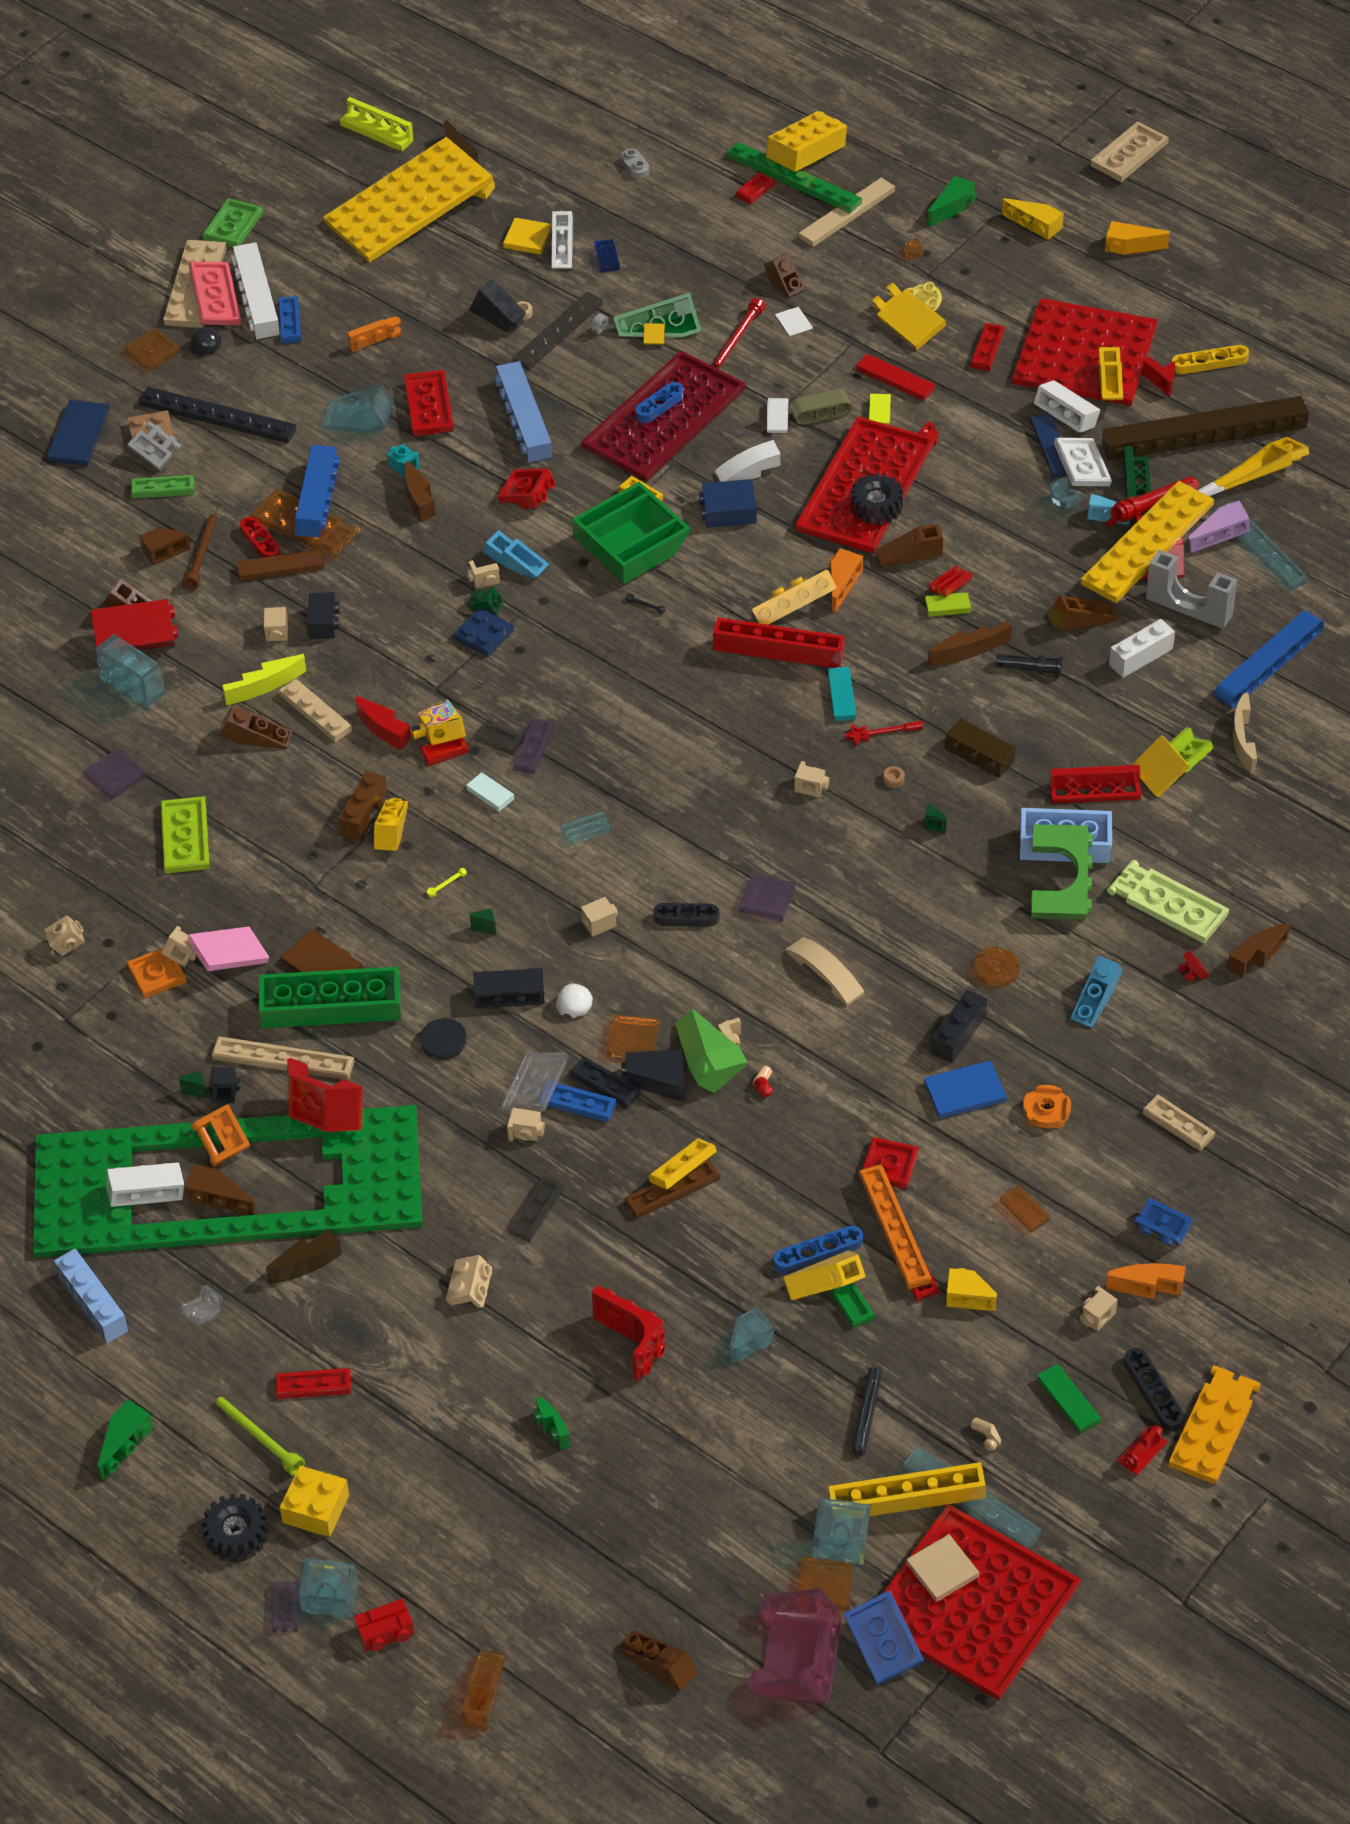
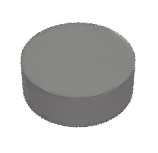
(599, 323)

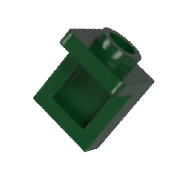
(486, 598)

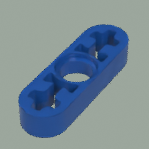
(670, 394)

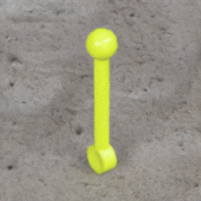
(431, 892)

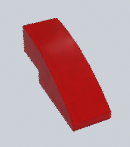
(383, 723)

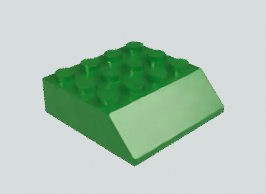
(630, 532)

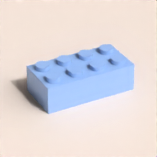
(1098, 824)

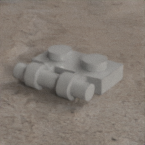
(151, 450)

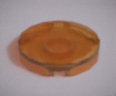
(997, 967)

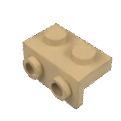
(469, 1281)

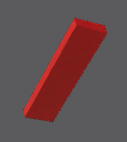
(895, 377)

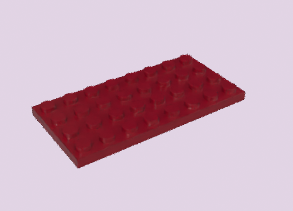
(649, 446)

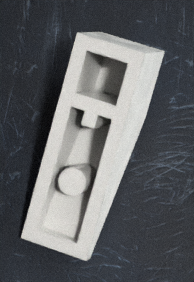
(562, 239)

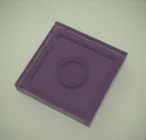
(114, 774)
(767, 897)

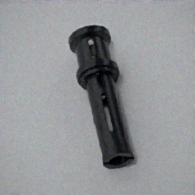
(1039, 664)

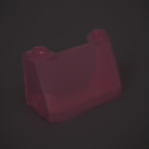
(799, 1647)

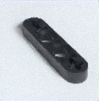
(1158, 1387)

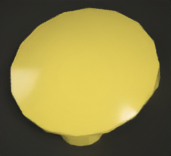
(928, 294)

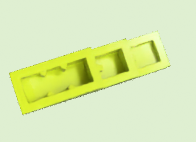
(273, 675)

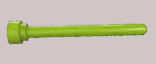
(289, 1460)

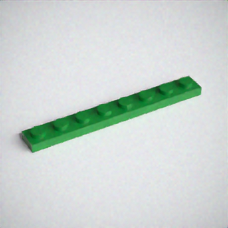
(799, 180)

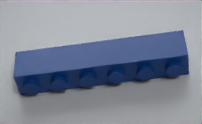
(317, 491)

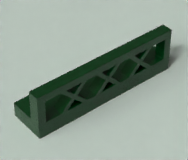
(1131, 474)

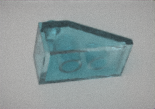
(360, 411)

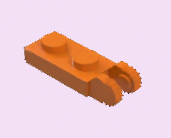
(374, 333)

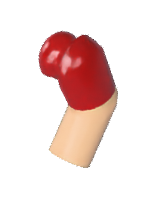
(760, 1082)

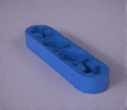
(816, 1246)

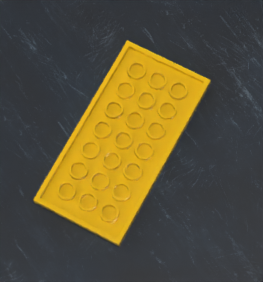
(408, 199)

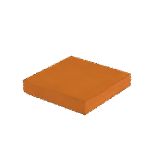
(155, 973)

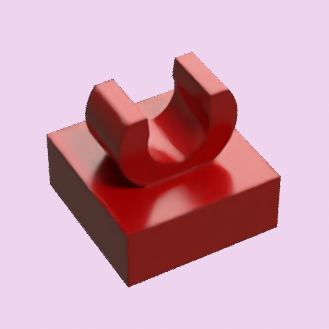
(1194, 966)

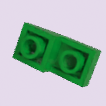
(551, 1422)

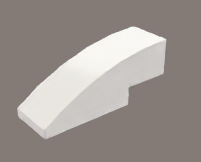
(750, 463)

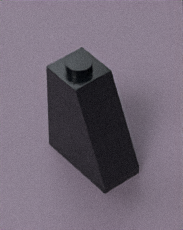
(497, 307)
(656, 1072)

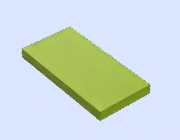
(185, 835)

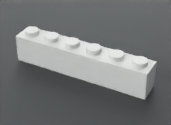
(256, 291)

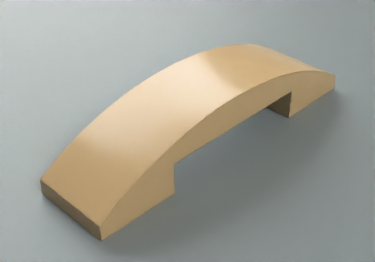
(1245, 751)
(828, 967)

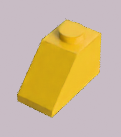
(969, 1291)

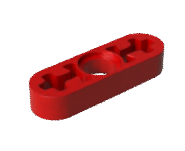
(259, 531)

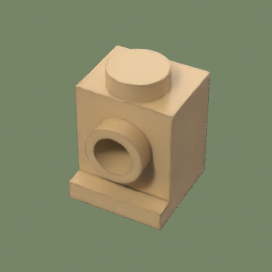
(810, 780)
(178, 948)
(525, 1125)
(1099, 1309)

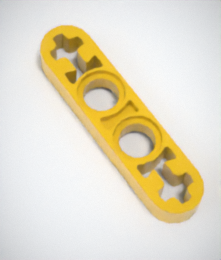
(1238, 356)

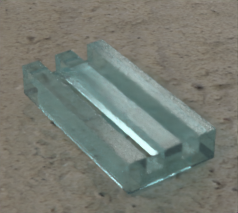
(585, 826)

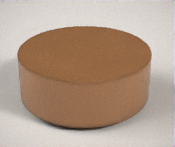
(893, 777)

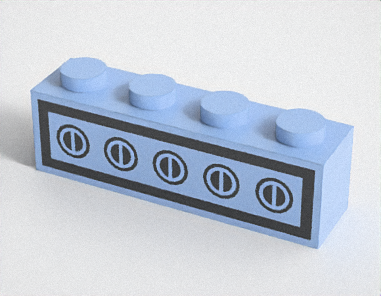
(91, 1295)

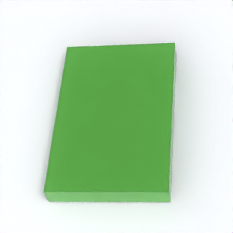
(233, 222)

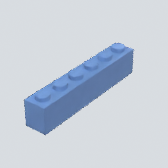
(523, 412)

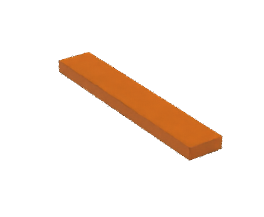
(895, 1227)

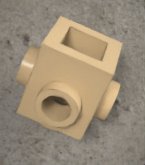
(65, 935)

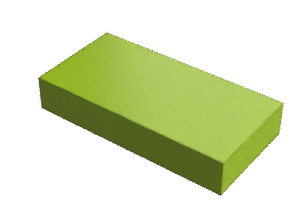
(952, 604)

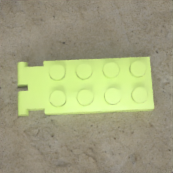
(1169, 901)

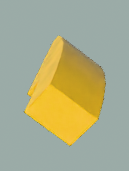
(1110, 373)

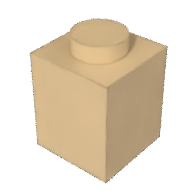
(275, 624)
(599, 916)

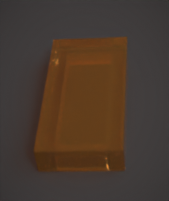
(1025, 1208)

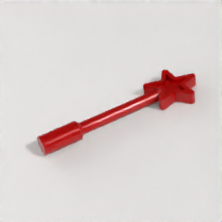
(862, 734)

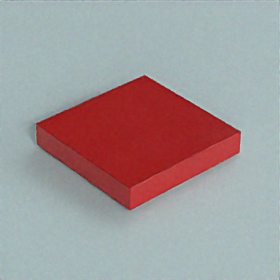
(896, 1158)

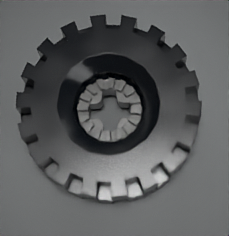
(883, 490)
(228, 1515)

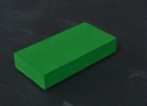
(852, 1305)

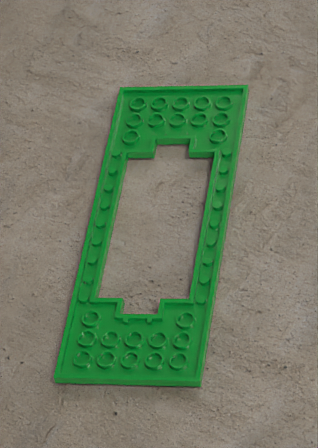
(75, 1213)

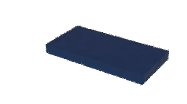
(78, 432)

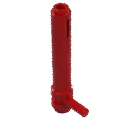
(1134, 506)

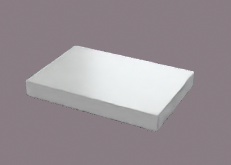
(1082, 462)

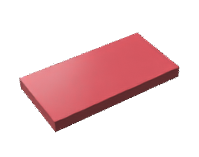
(214, 293)

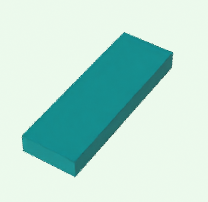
(841, 694)

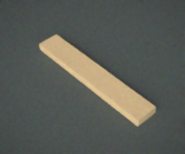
(839, 218)
(276, 1057)

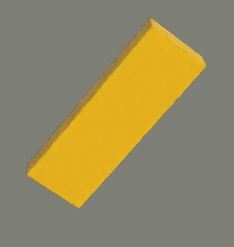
(682, 1163)

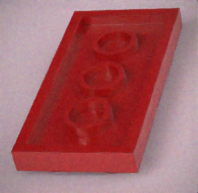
(428, 403)

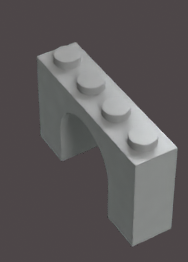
(1166, 590)

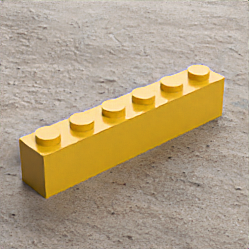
(915, 1489)

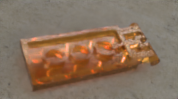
(279, 514)

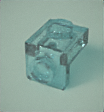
(1063, 495)

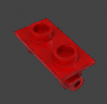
(1143, 1450)

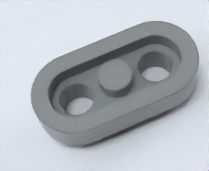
(635, 163)

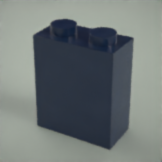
(728, 503)

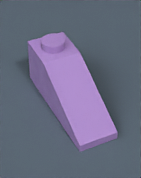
(1220, 526)

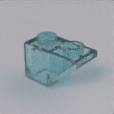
(750, 1334)

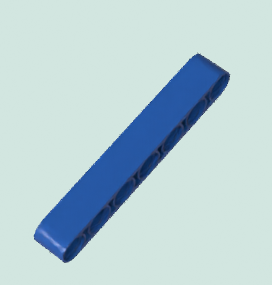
(1269, 658)

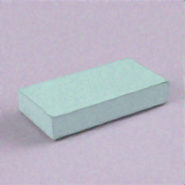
(490, 792)

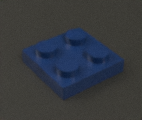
(484, 632)

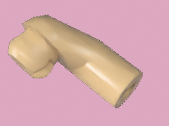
(992, 1437)

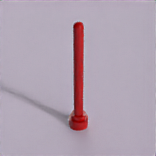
(755, 308)

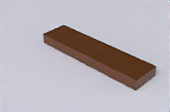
(280, 565)
(656, 1197)

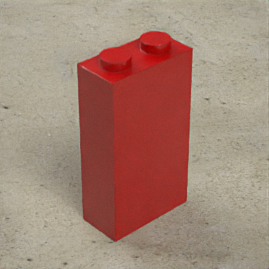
(139, 624)

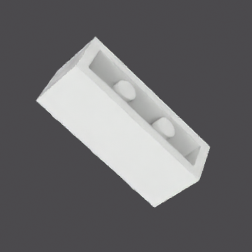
(1066, 406)
(1141, 648)
(144, 1184)

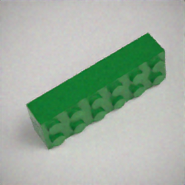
(329, 997)

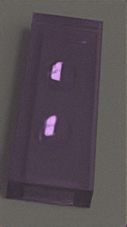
(534, 746)

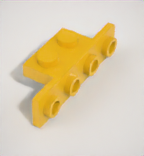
(794, 597)

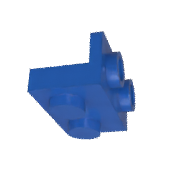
(1164, 1222)

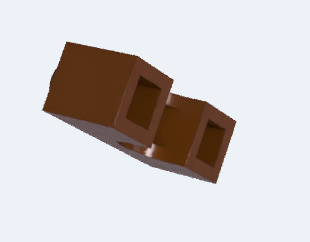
(367, 795)

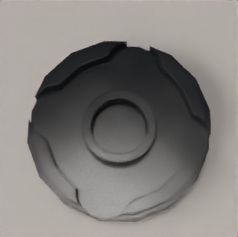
(443, 1038)

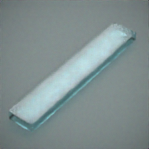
(1273, 556)
(988, 1510)

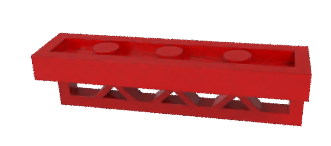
(1094, 780)

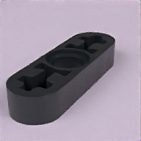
(678, 908)

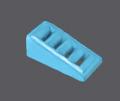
(1101, 509)

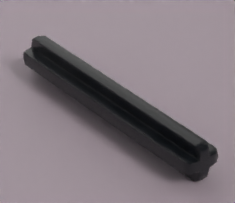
(866, 1411)

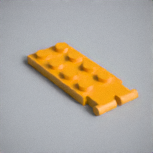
(1214, 1425)

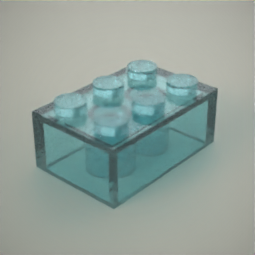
(130, 671)

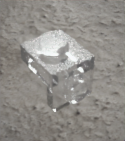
(204, 1307)

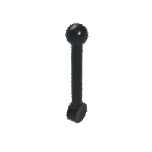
(630, 598)

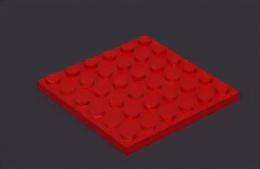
(1066, 346)
(992, 1622)

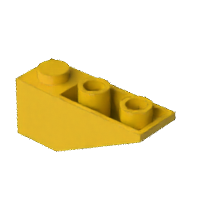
(1036, 217)
(390, 824)
(825, 1275)

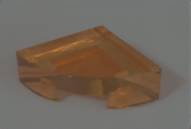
(913, 249)

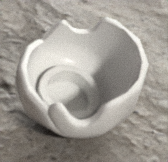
(573, 1000)

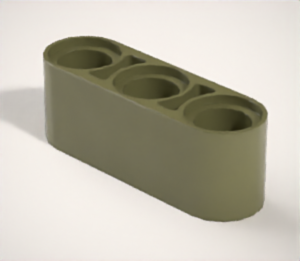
(821, 406)

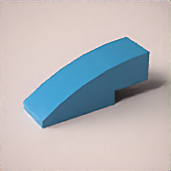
(514, 555)

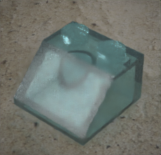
(841, 1531)
(328, 1588)

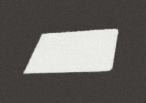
(794, 321)

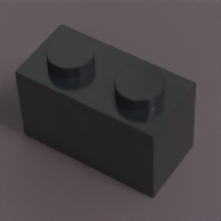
(322, 615)

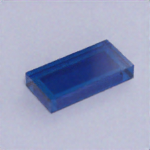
(606, 255)

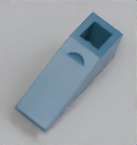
(1097, 991)

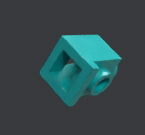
(399, 455)

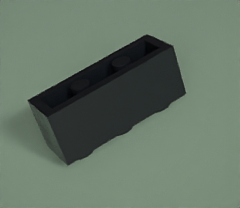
(508, 988)
(959, 1026)

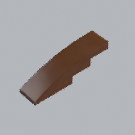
(964, 646)

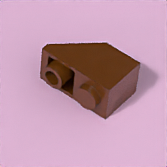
(784, 275)

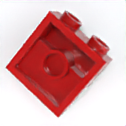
(527, 487)

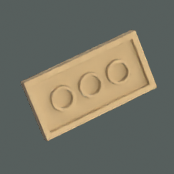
(1129, 151)

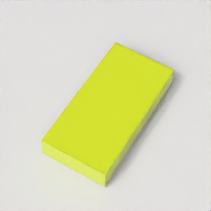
(880, 408)

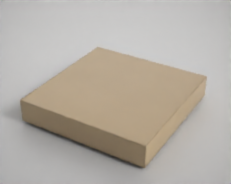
(942, 1568)

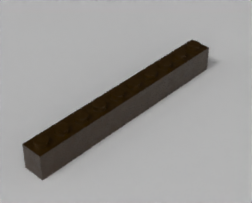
(1206, 427)

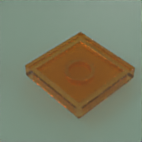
(152, 349)
(632, 1035)
(830, 1576)

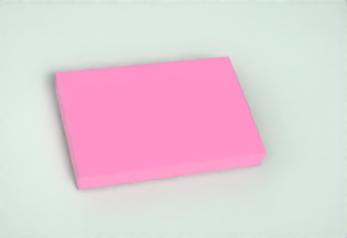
(228, 948)

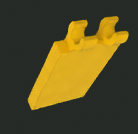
(908, 316)

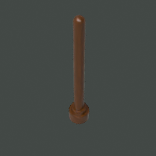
(192, 578)

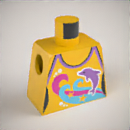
(439, 724)

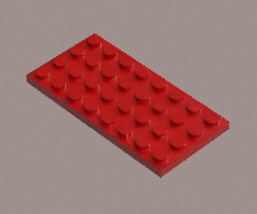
(865, 450)

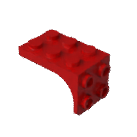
(633, 1323)

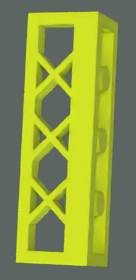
(377, 128)

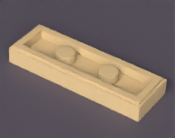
(1178, 1122)

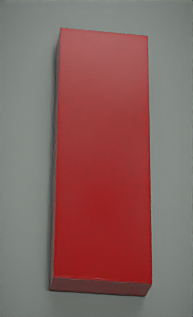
(987, 347)
(313, 1383)

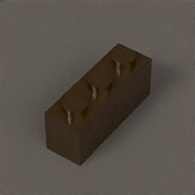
(980, 748)

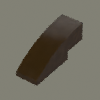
(304, 1258)

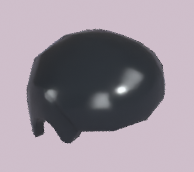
(205, 340)

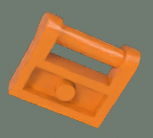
(228, 1132)

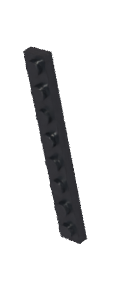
(218, 414)

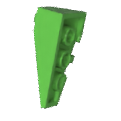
(708, 1052)

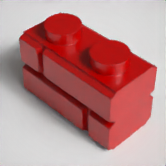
(384, 1625)

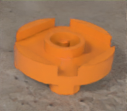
(1042, 1117)

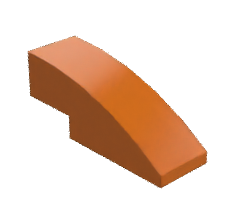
(1147, 1279)

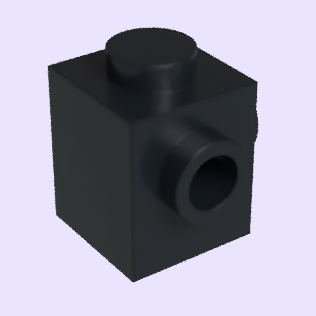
(223, 1084)

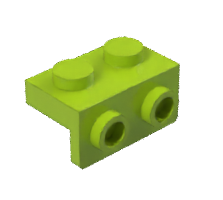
(1191, 748)

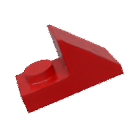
(1159, 376)

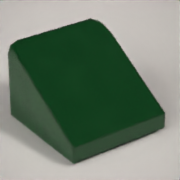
(935, 820)
(483, 921)
(193, 1084)

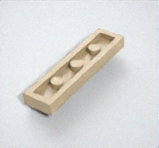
(315, 710)

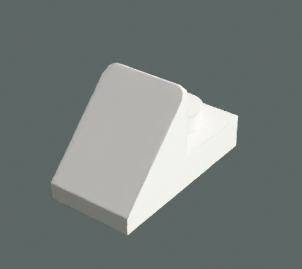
(777, 415)

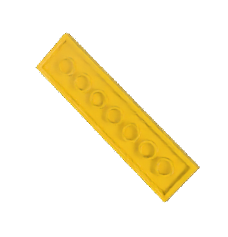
(1153, 532)

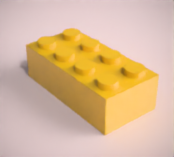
(806, 141)

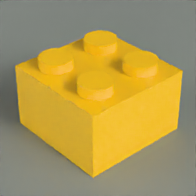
(314, 1501)

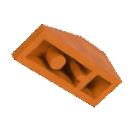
(845, 571)

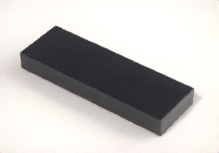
(605, 1082)

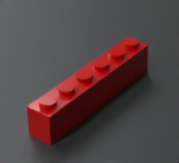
(778, 643)

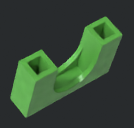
(1074, 844)

